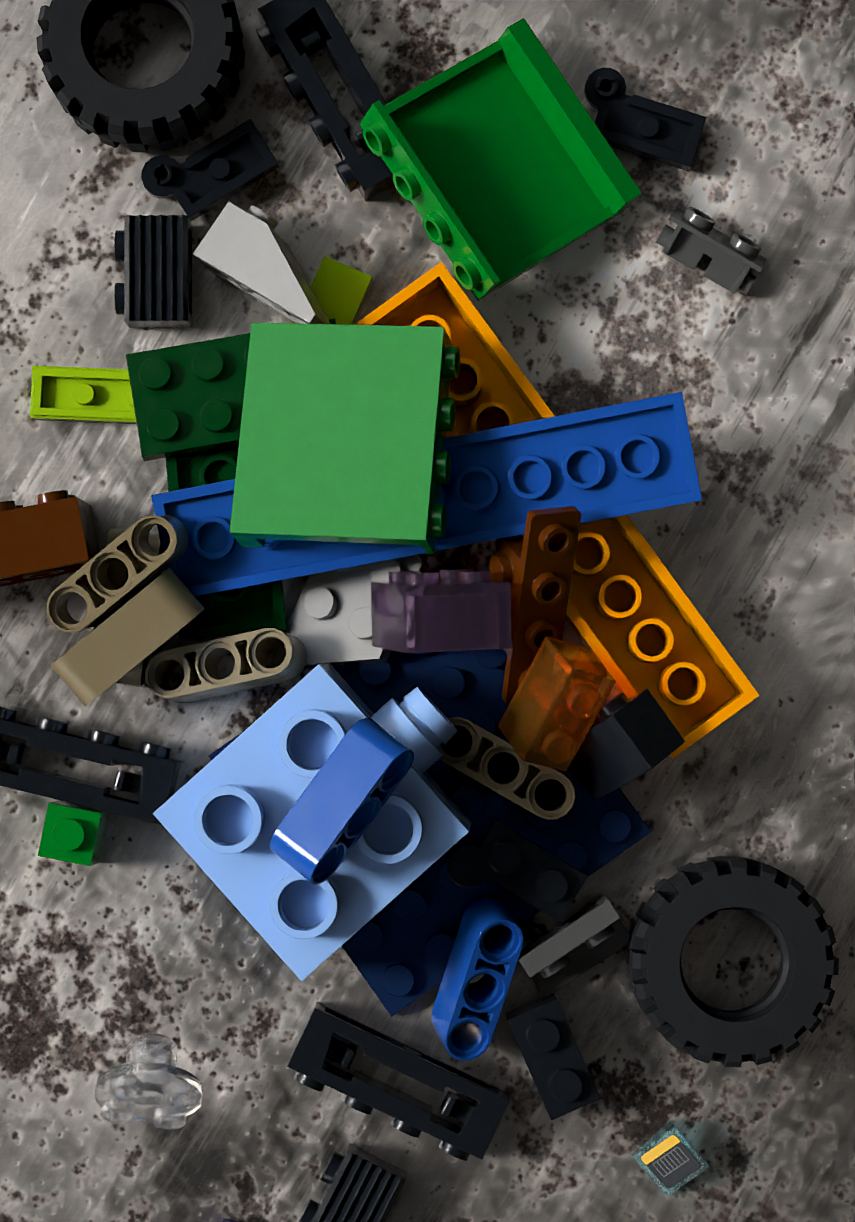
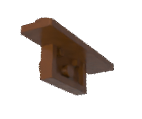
(539, 585)

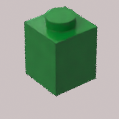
(73, 833)

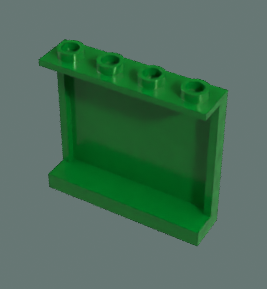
(500, 161)
(344, 434)

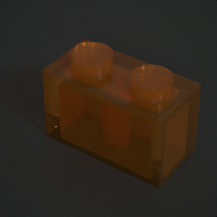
(556, 704)

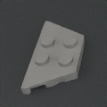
(336, 613)

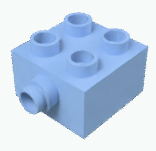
(247, 790)

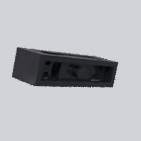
(294, 18)
(153, 786)
(409, 1114)

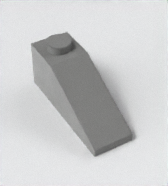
(259, 262)

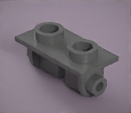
(729, 256)

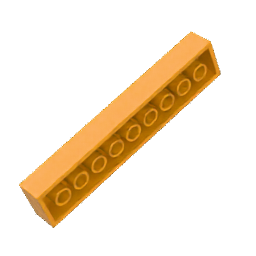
(620, 591)

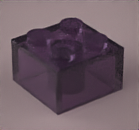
(444, 614)

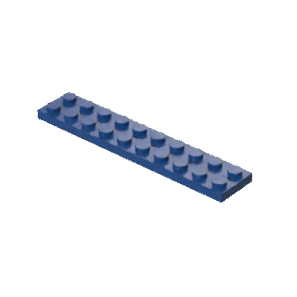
(593, 459)

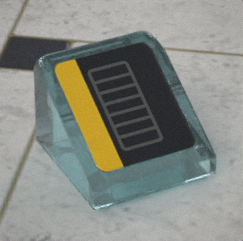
(670, 1159)

